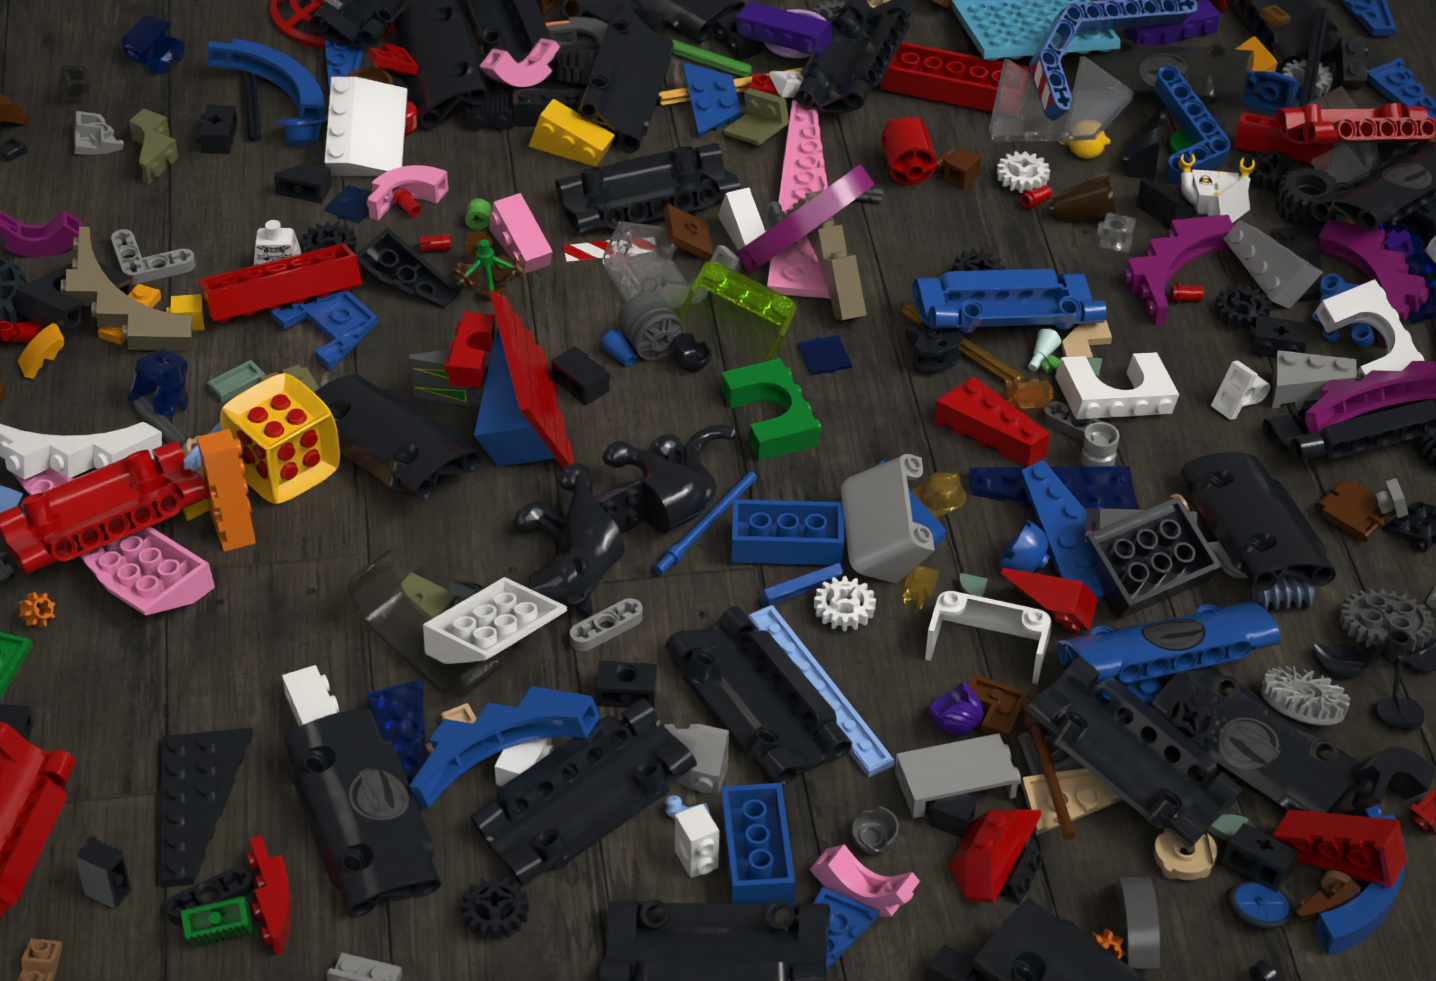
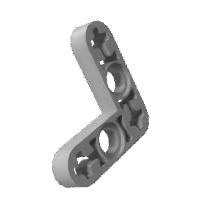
(182, 259)

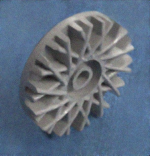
(1304, 698)

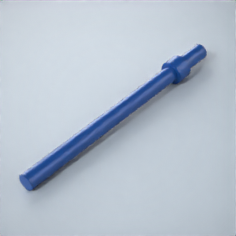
(676, 552)

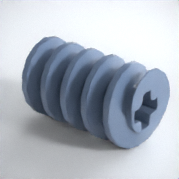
(1285, 591)

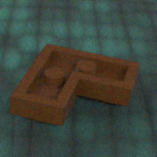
(1002, 705)

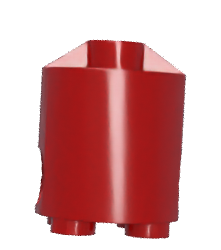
(908, 150)

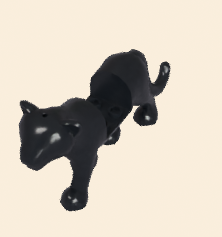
(668, 495)

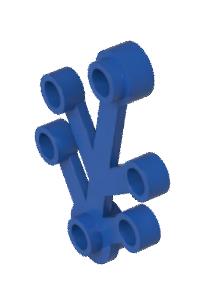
(1334, 285)

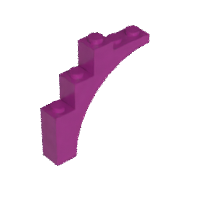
(1165, 256)
(1387, 267)
(1379, 388)

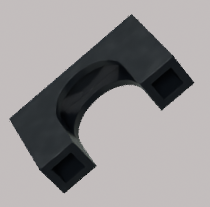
(46, 304)

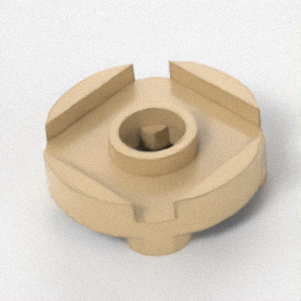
(1182, 866)

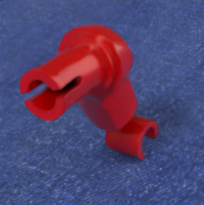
(20, 332)

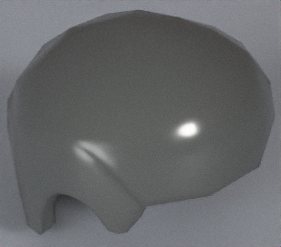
(875, 830)

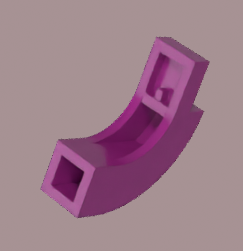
(42, 239)

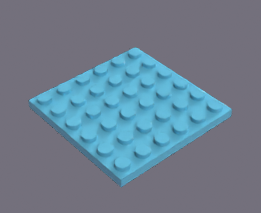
(1019, 27)

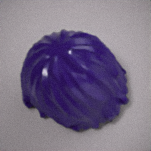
(957, 710)

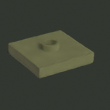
(428, 595)

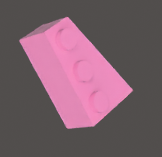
(519, 233)

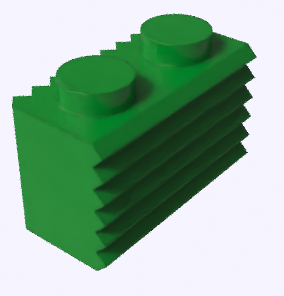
(217, 921)

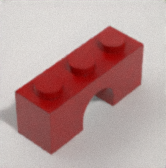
(467, 359)

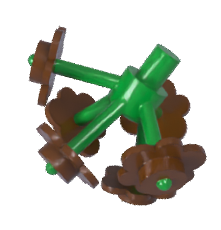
(480, 248)

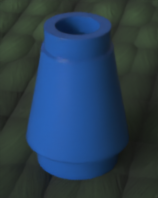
(618, 347)

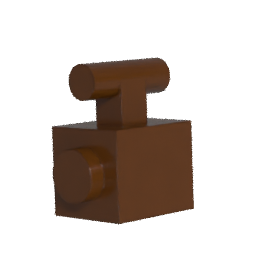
(960, 167)

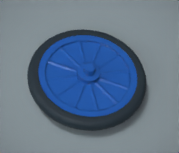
(1260, 905)

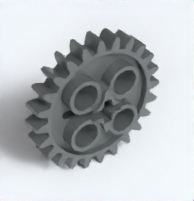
(1375, 614)

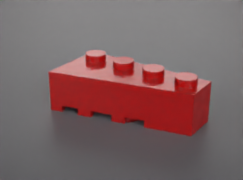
(992, 421)

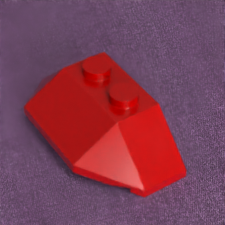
(991, 851)

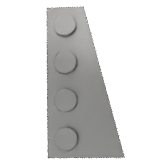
(1273, 266)

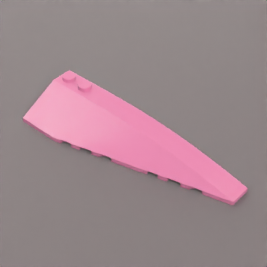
(142, 567)

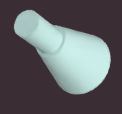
(1046, 343)

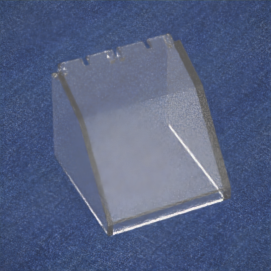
(1093, 106)

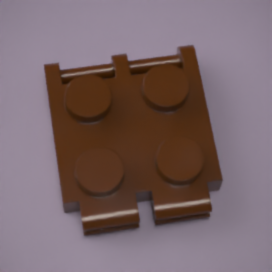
(1353, 510)

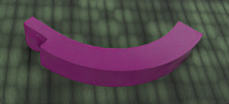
(805, 219)

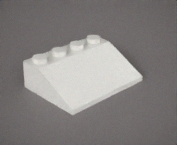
(365, 127)
(488, 622)

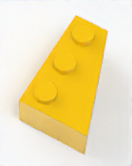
(570, 135)

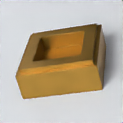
(1275, 16)

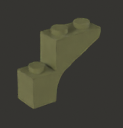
(158, 148)

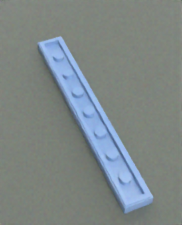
(866, 747)

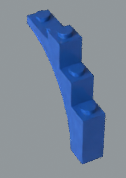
(499, 727)

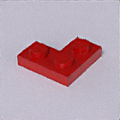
(392, 58)

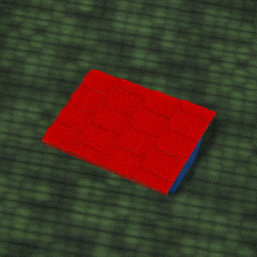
(519, 401)

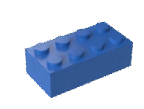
(787, 532)
(757, 844)

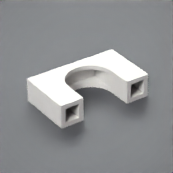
(1370, 306)
(1091, 398)

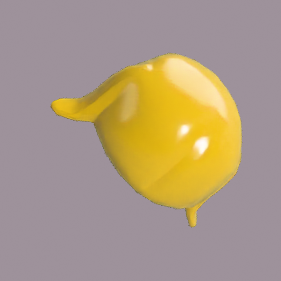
(1088, 148)

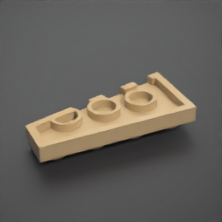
(1081, 793)

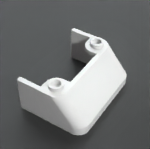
(992, 616)

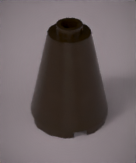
(1085, 201)

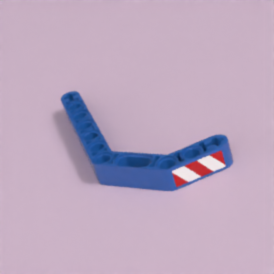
(1091, 16)

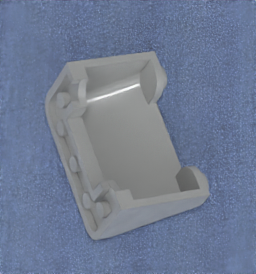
(880, 523)

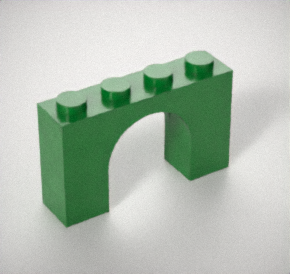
(773, 383)

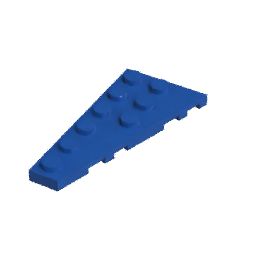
(1373, 16)
(1063, 524)

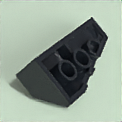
(399, 265)

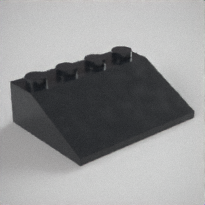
(532, 100)
(1151, 557)

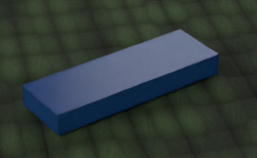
(799, 585)

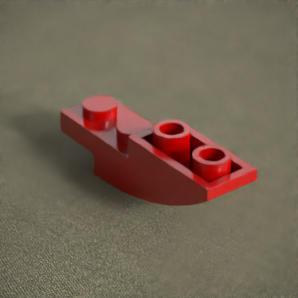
(272, 895)

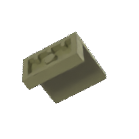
(764, 117)

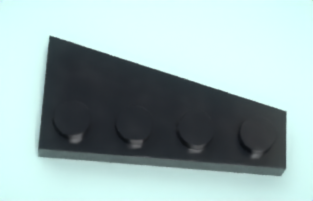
(1305, 244)

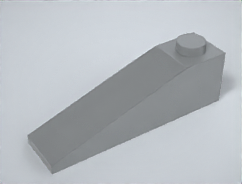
(710, 750)

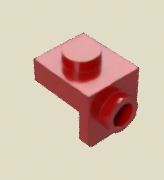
(1425, 813)

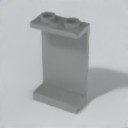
(955, 770)

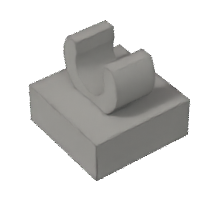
(726, 257)
(1392, 499)

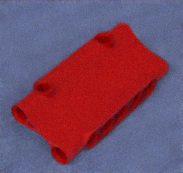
(28, 807)

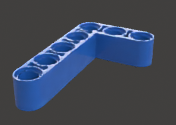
(1196, 123)

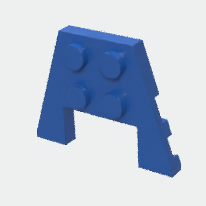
(338, 316)

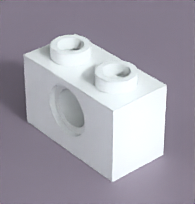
(696, 841)

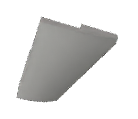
(93, 135)

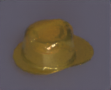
(941, 493)

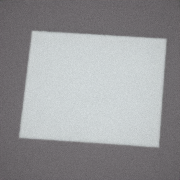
(1235, 200)

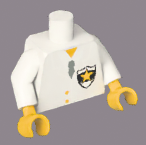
(1204, 186)

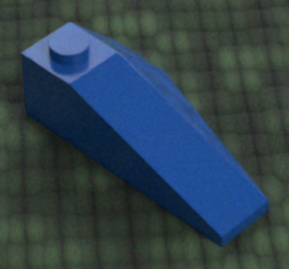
(1271, 91)

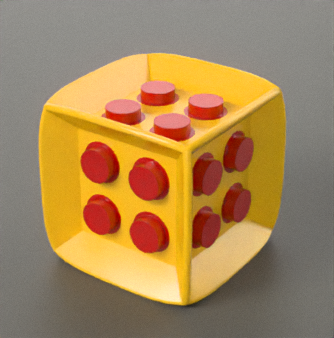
(284, 437)

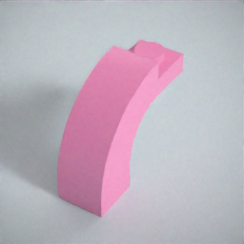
(530, 71)
(421, 181)
(845, 875)

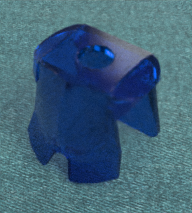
(149, 44)
(165, 379)

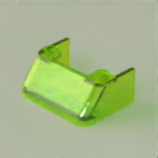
(746, 294)

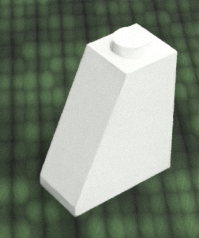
(741, 217)

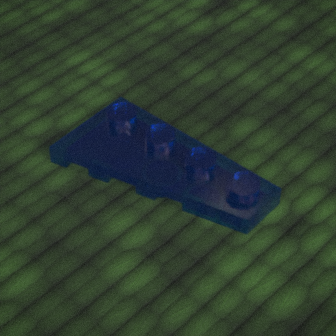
(402, 720)

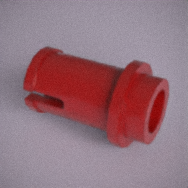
(1032, 198)
(403, 199)
(438, 242)
(1186, 293)

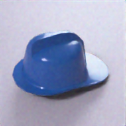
(302, 131)

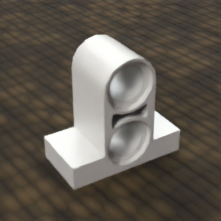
(1239, 389)

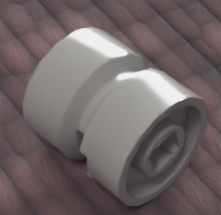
(1100, 445)

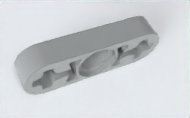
(612, 614)

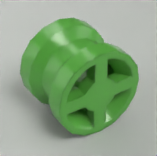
(482, 209)

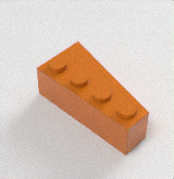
(227, 489)

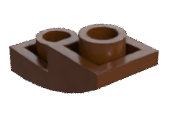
(1312, 906)

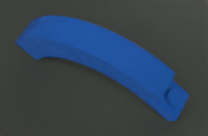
(273, 66)
(1361, 917)

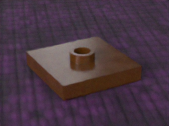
(688, 232)

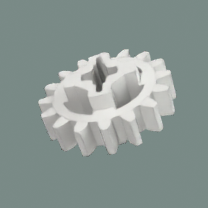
(1023, 171)
(844, 603)

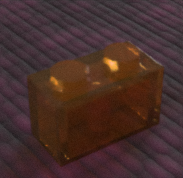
(1029, 393)

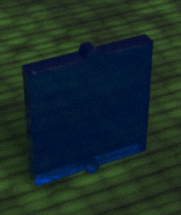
(350, 204)
(824, 355)

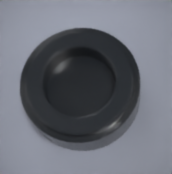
(1263, 972)

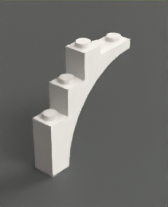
(70, 455)

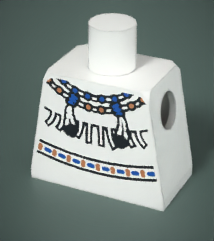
(275, 243)

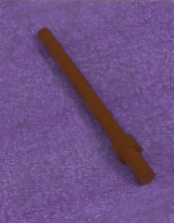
(1052, 782)

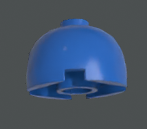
(1026, 550)

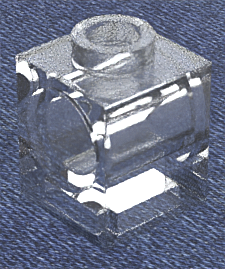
(1116, 232)

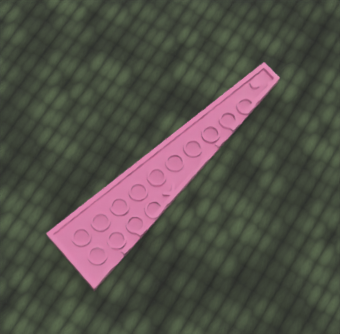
(797, 267)

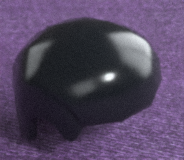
(690, 353)

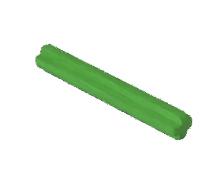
(711, 59)

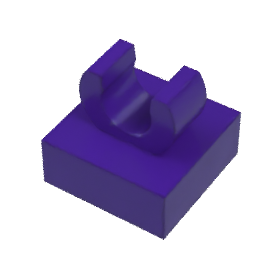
(1399, 242)

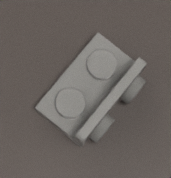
(362, 969)

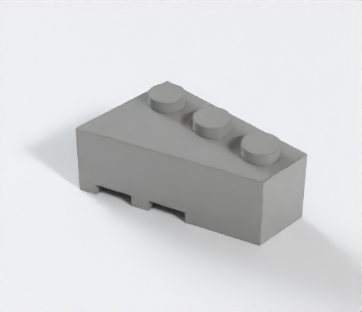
(1302, 376)

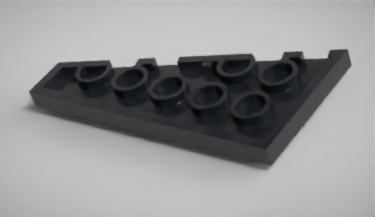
(195, 789)

